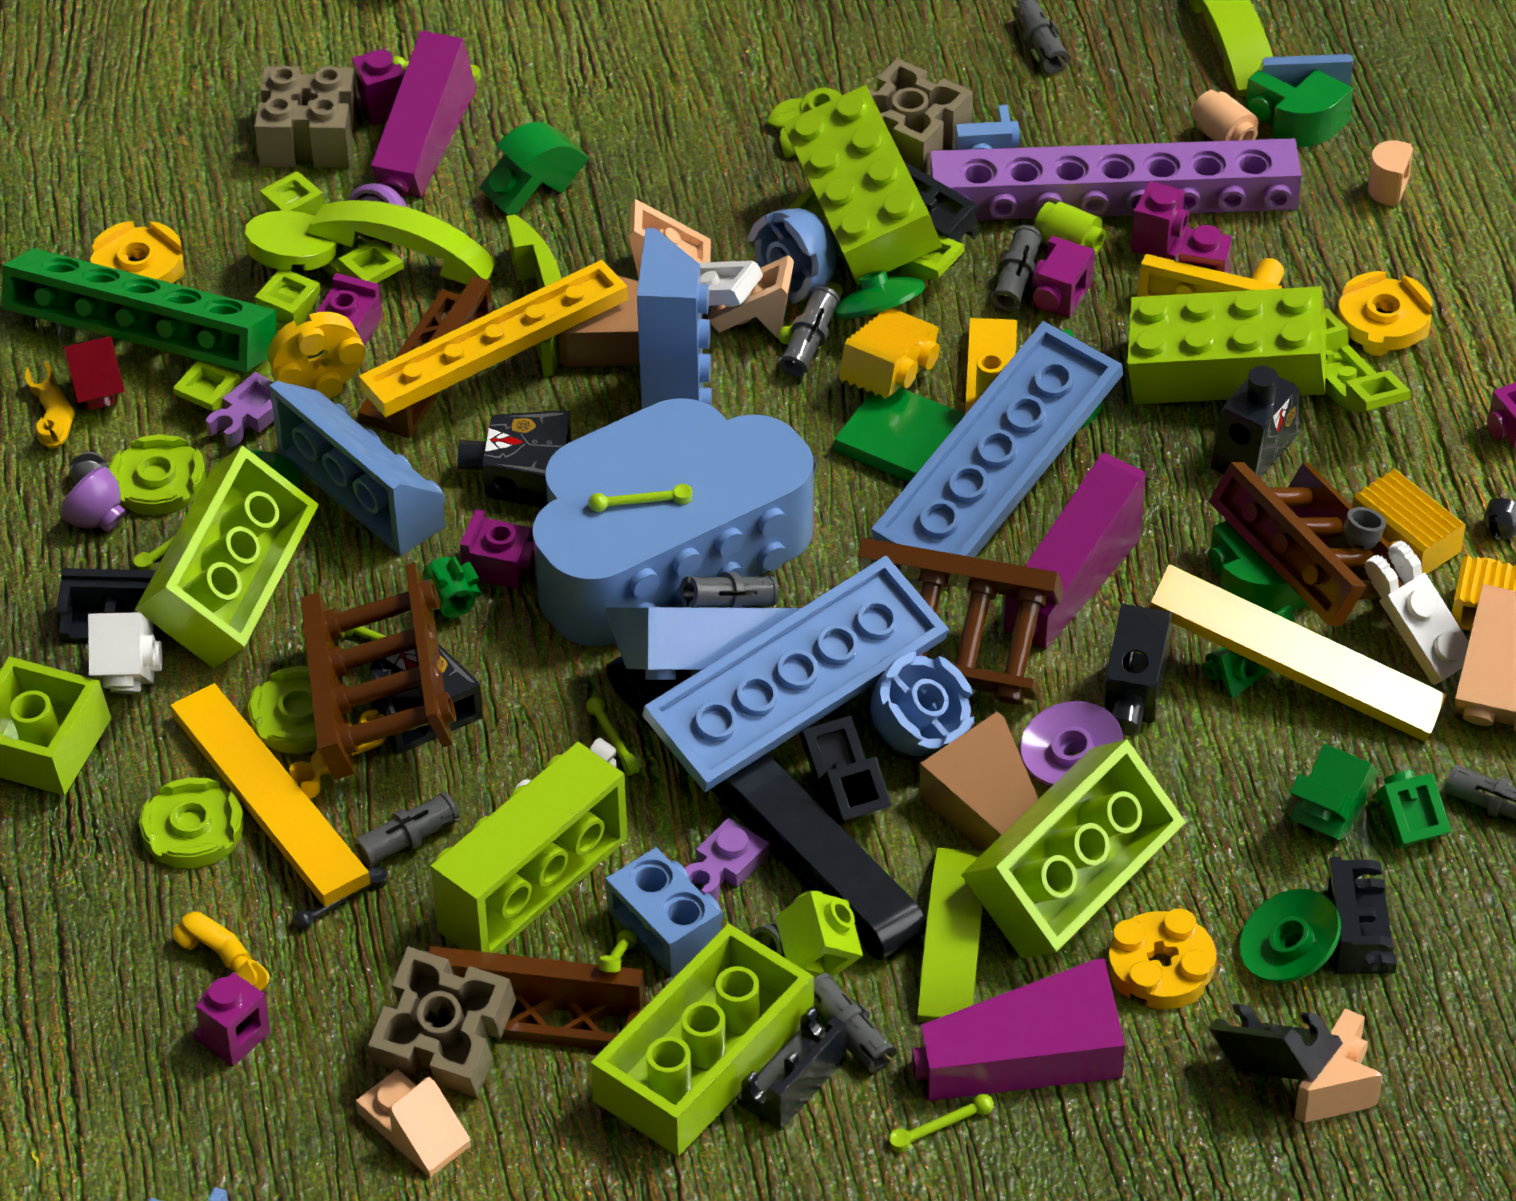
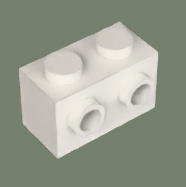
(123, 651)

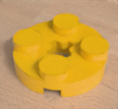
(155, 245)
(1383, 331)
(330, 370)
(1162, 933)

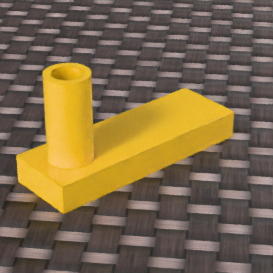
(1172, 277)
(989, 351)

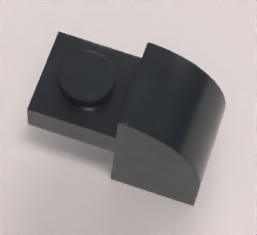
(844, 780)

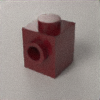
(93, 372)

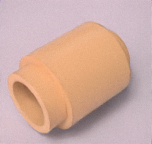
(1223, 118)

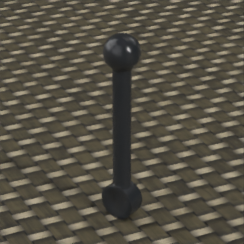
(303, 919)

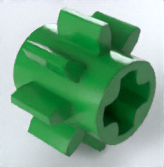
(454, 585)

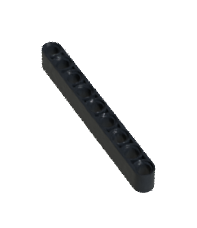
(799, 833)

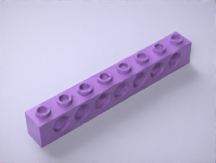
(1114, 177)

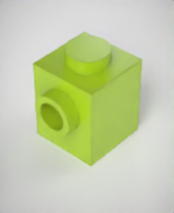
(819, 933)

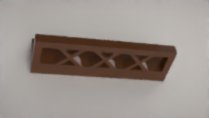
(464, 308)
(550, 985)

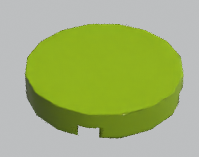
(283, 239)
(158, 474)
(284, 711)
(191, 823)

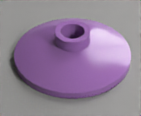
(1062, 731)

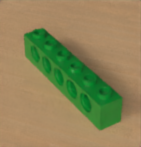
(138, 309)

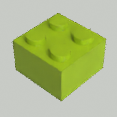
(47, 724)

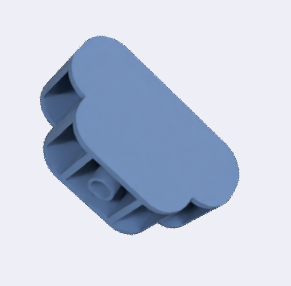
(744, 515)

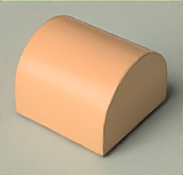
(1389, 171)

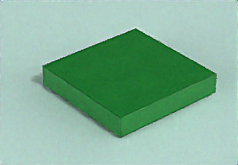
(896, 432)

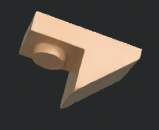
(687, 239)
(766, 300)
(1344, 1081)
(415, 1121)

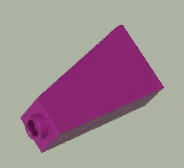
(424, 113)
(1086, 542)
(1026, 1038)

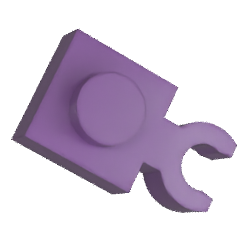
(243, 408)
(728, 856)

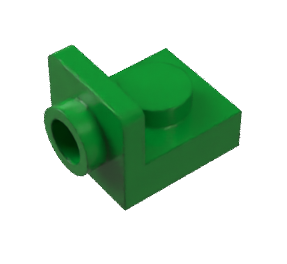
(1413, 808)

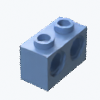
(663, 909)

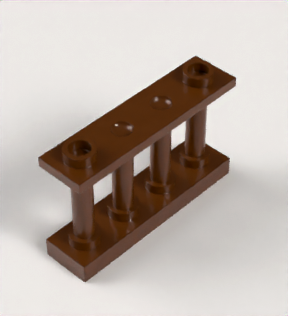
(1301, 537)
(983, 582)
(329, 664)

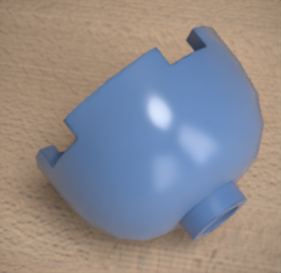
(805, 240)
(920, 704)

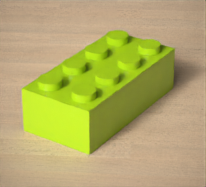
(862, 184)
(1210, 342)
(227, 557)
(1073, 849)
(530, 851)
(701, 1038)

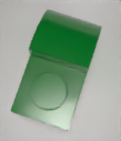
(1304, 113)
(532, 156)
(1247, 573)
(1333, 792)

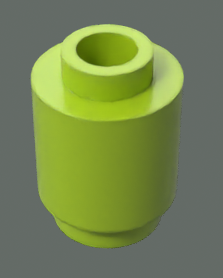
(1070, 224)

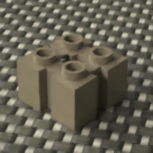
(920, 112)
(306, 117)
(429, 995)

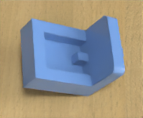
(990, 134)

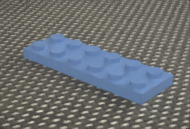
(1001, 445)
(793, 673)

